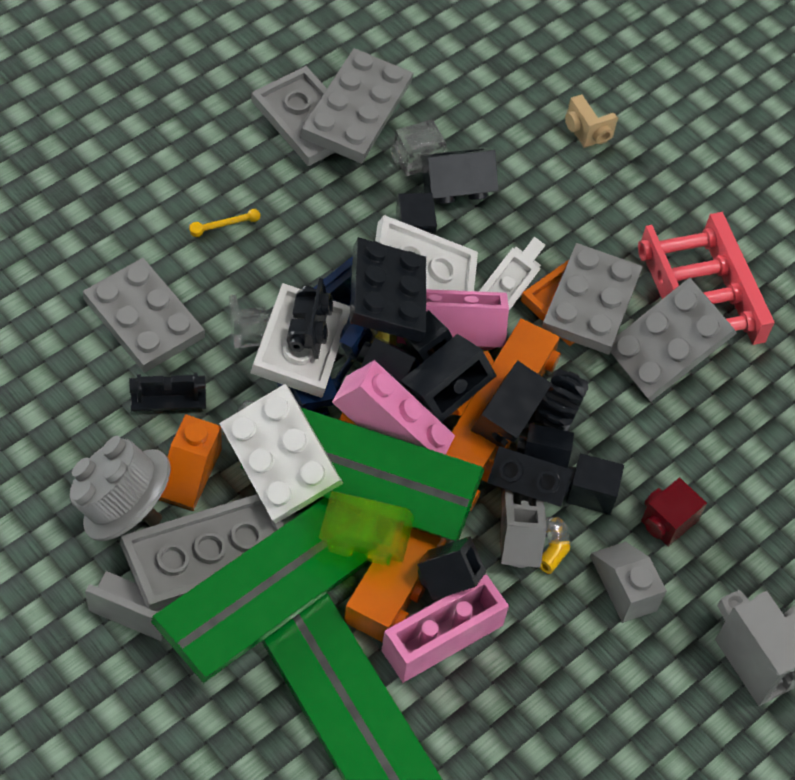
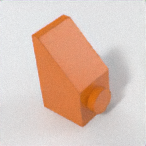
(191, 461)

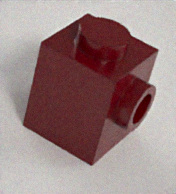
(672, 511)

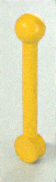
(198, 228)

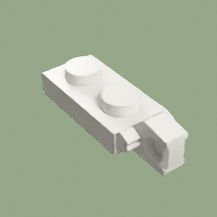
(515, 272)

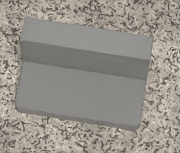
(122, 603)

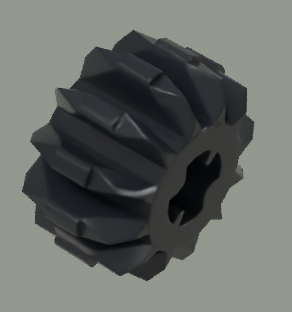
(561, 400)

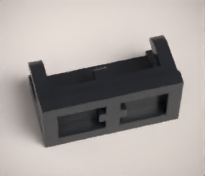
(511, 405)

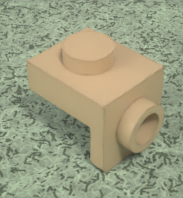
(586, 125)

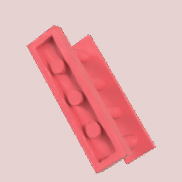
(728, 263)

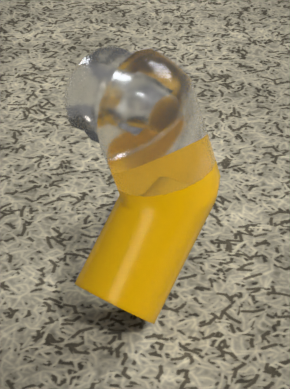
(558, 544)

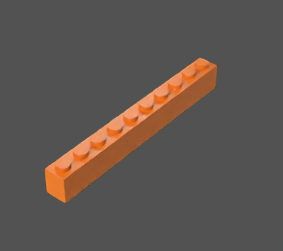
(388, 590)

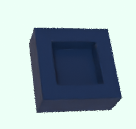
(353, 338)

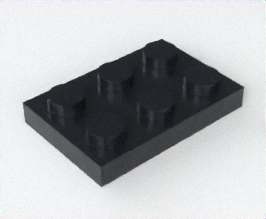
(388, 290)

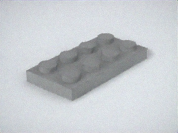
(356, 105)
(189, 549)

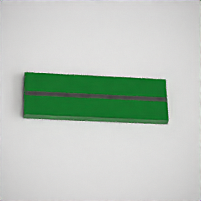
(400, 474)
(255, 594)
(346, 698)

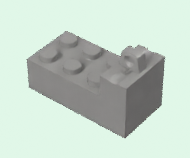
(759, 644)

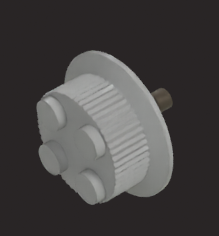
(119, 488)

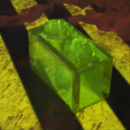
(366, 528)

